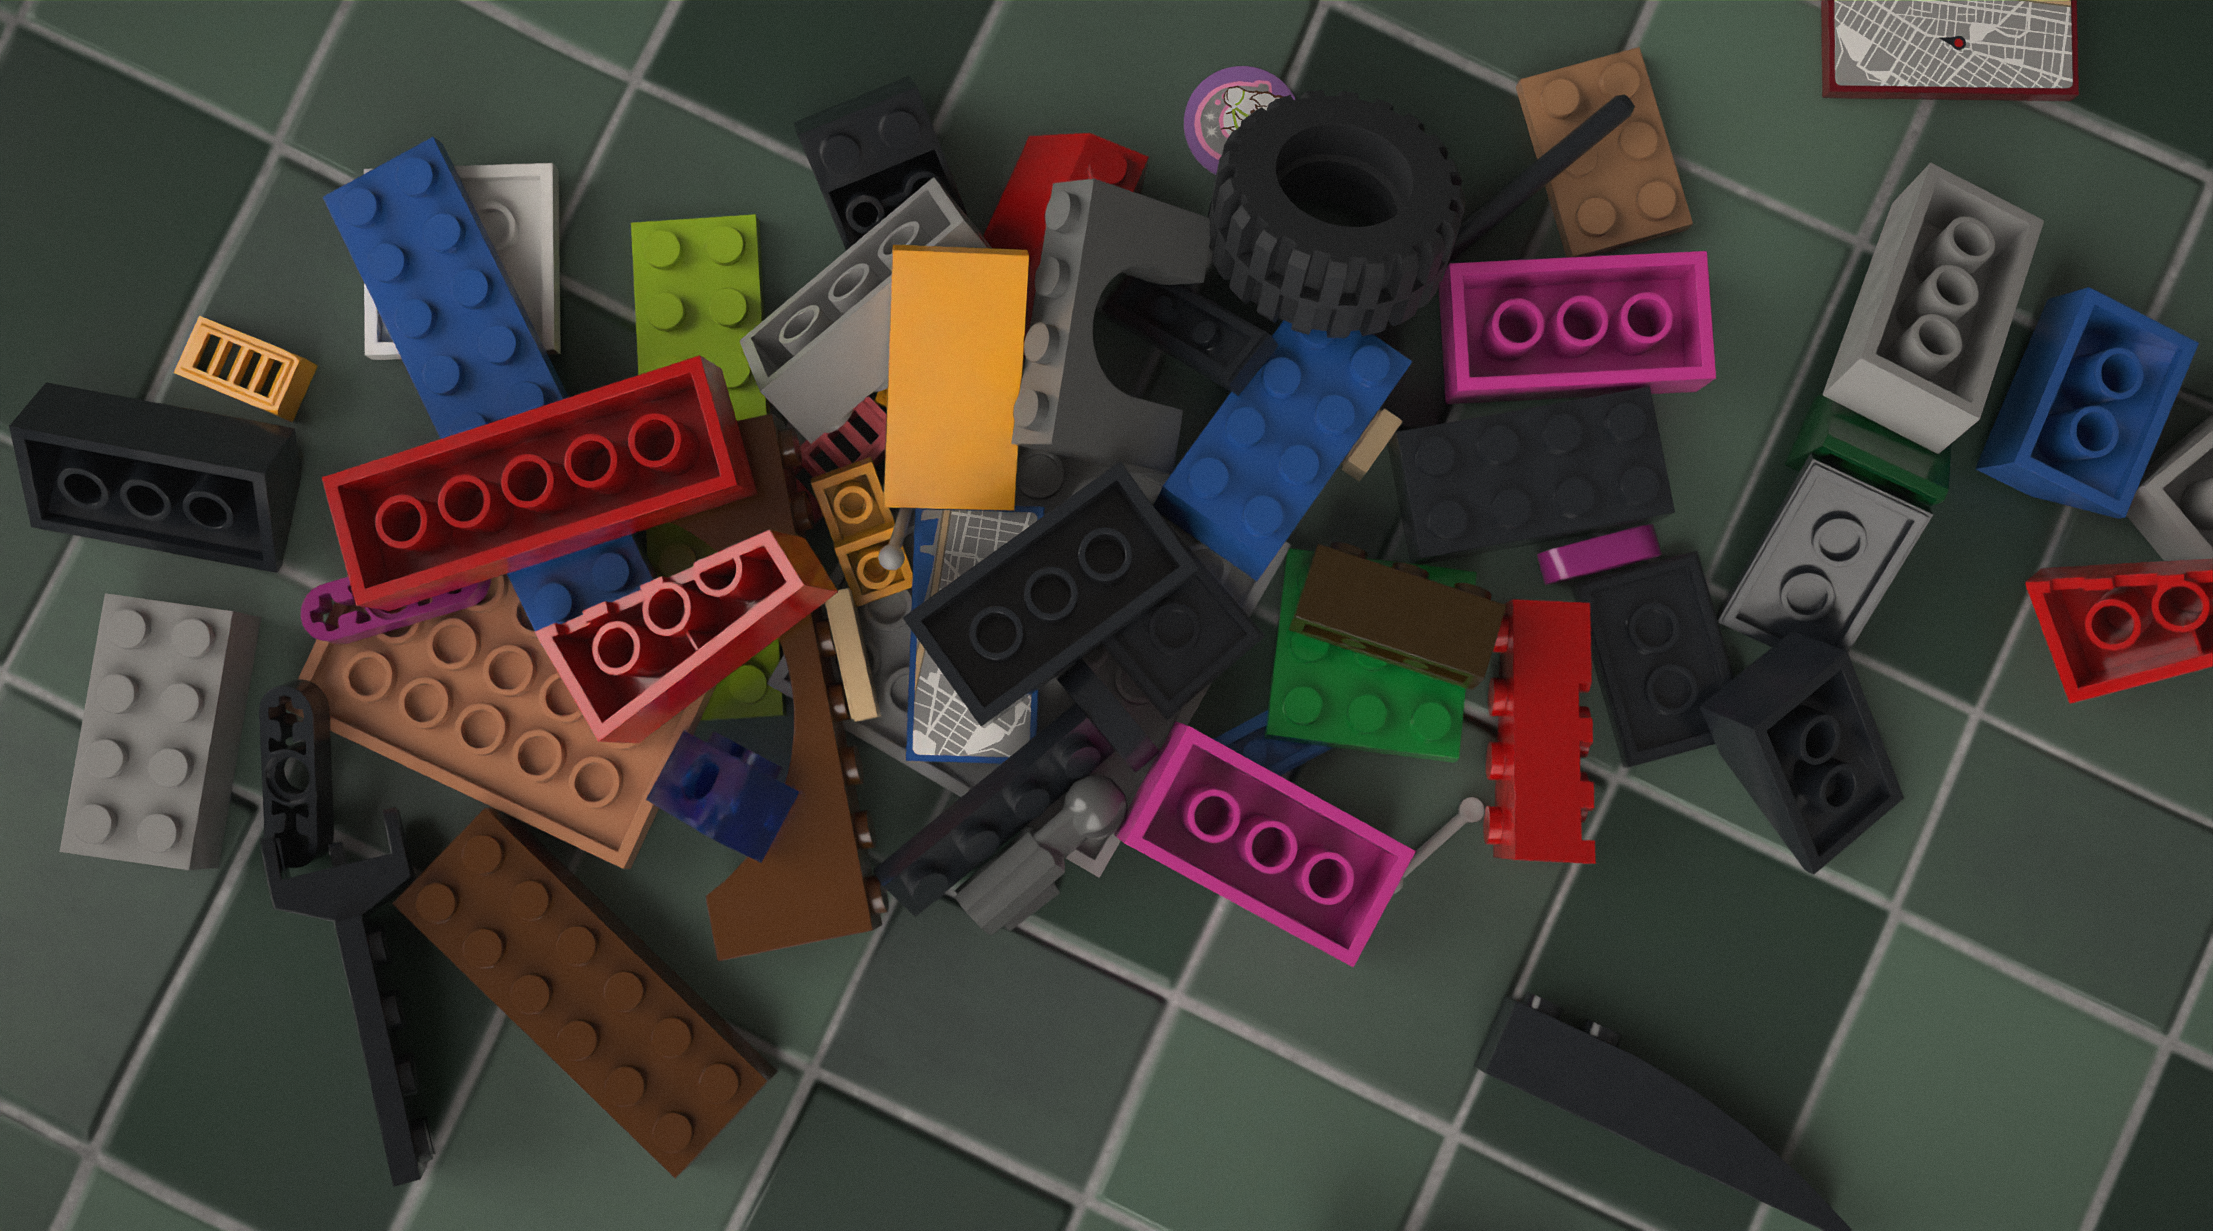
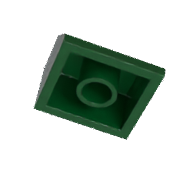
(1871, 452)

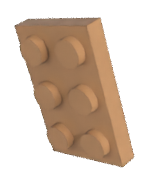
(1625, 183)

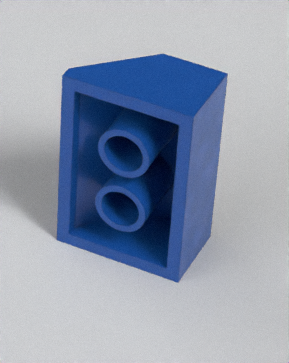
(2087, 404)

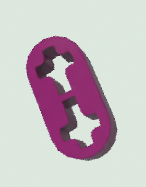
(1599, 554)

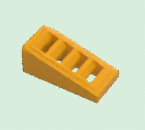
(288, 385)

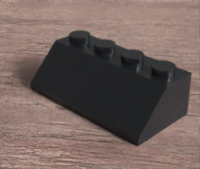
(157, 476)

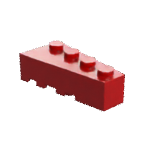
(2125, 622)
(682, 634)
(1541, 734)

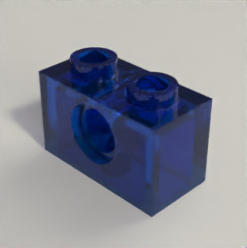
(724, 793)

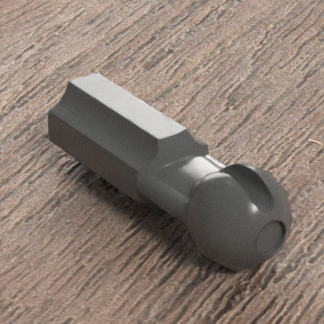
(1036, 857)

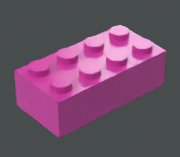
(1576, 327)
(1264, 843)

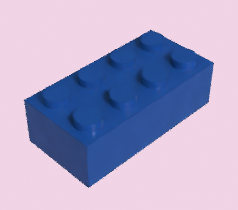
(1279, 443)

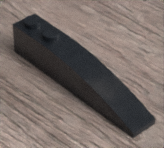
(1635, 1100)

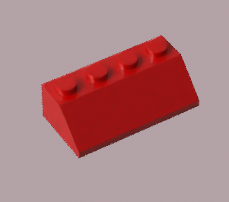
(1048, 160)

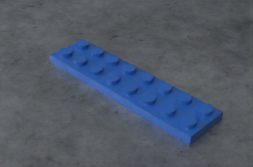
(467, 342)

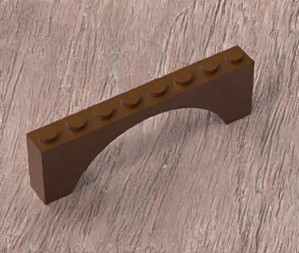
(819, 867)

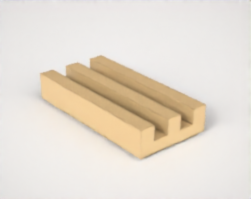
(852, 656)

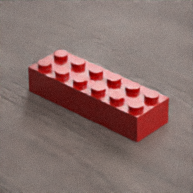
(539, 485)

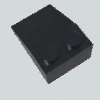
(1805, 747)

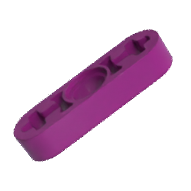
(356, 624)

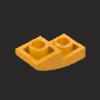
(860, 528)

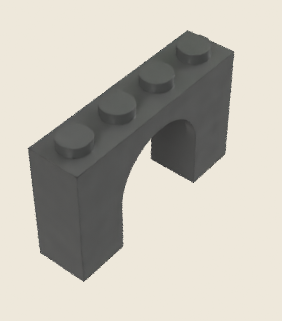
(1063, 394)

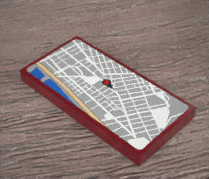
(1950, 49)

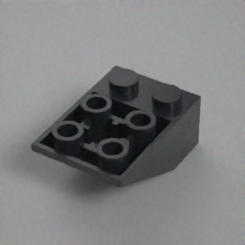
(873, 156)

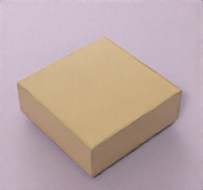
(1370, 444)

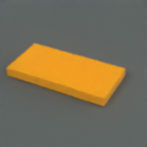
(954, 376)

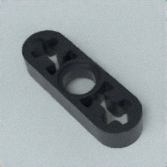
(315, 753)

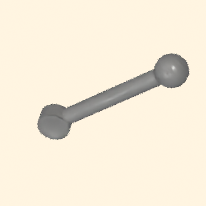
(891, 555)
(1469, 811)

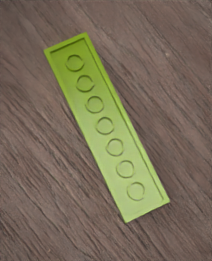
(696, 297)

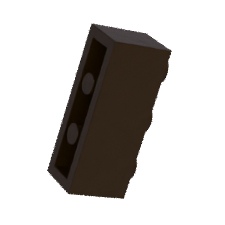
(1398, 615)

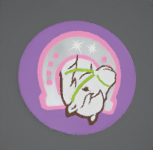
(1222, 104)

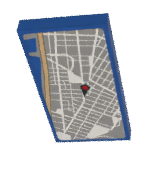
(937, 719)

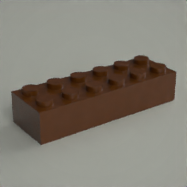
(585, 989)

